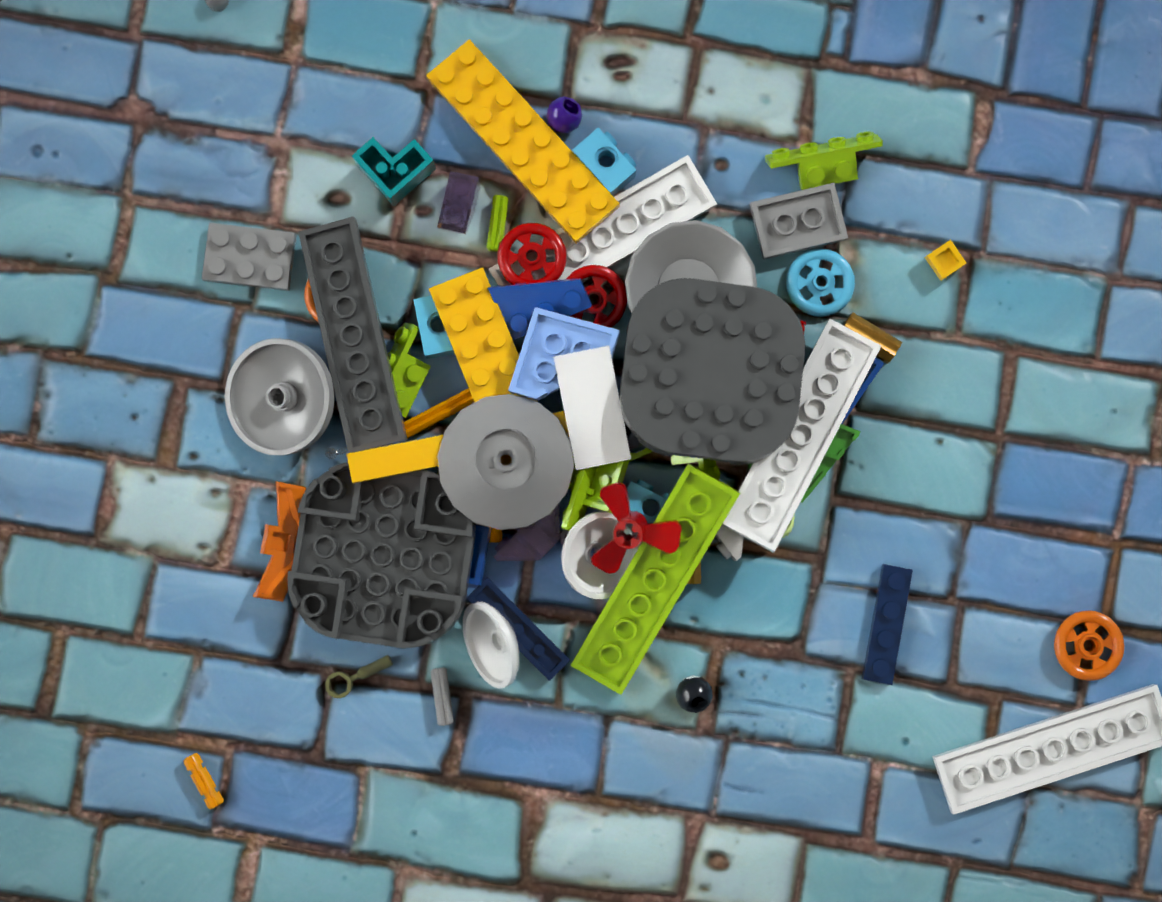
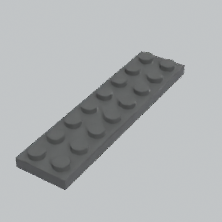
(352, 335)

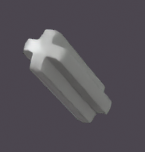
(442, 696)

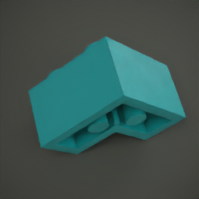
(394, 175)

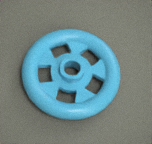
(812, 259)

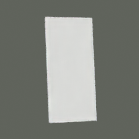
(592, 407)

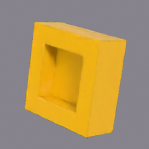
(945, 260)

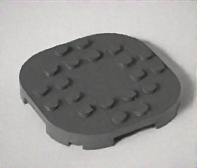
(712, 371)
(381, 558)

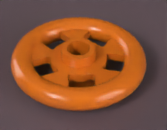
(1113, 641)

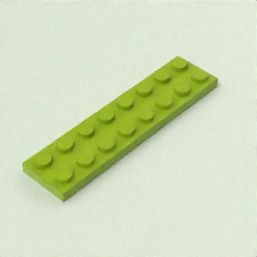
(654, 581)

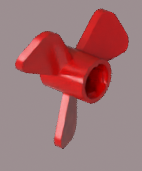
(661, 535)

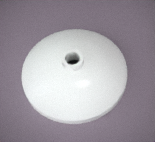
(592, 532)
(491, 644)

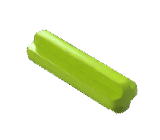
(497, 222)

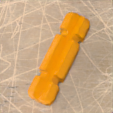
(203, 781)

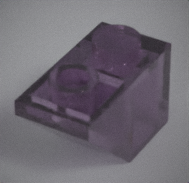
(459, 202)

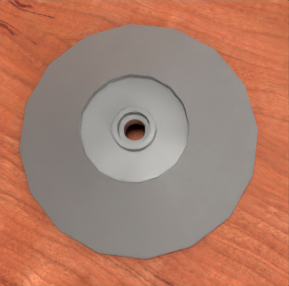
(687, 251)
(511, 493)

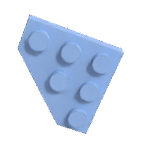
(551, 336)

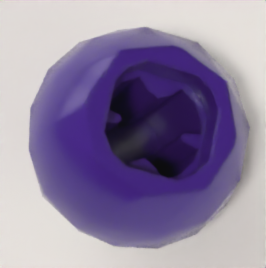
(564, 115)

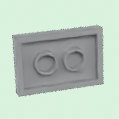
(798, 221)
(249, 256)

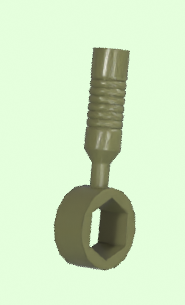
(362, 673)

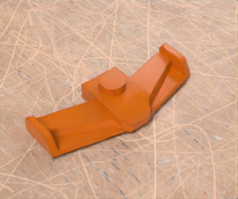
(280, 543)

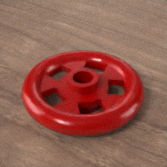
(523, 233)
(617, 296)

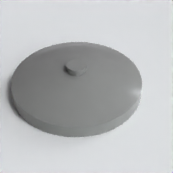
(279, 396)

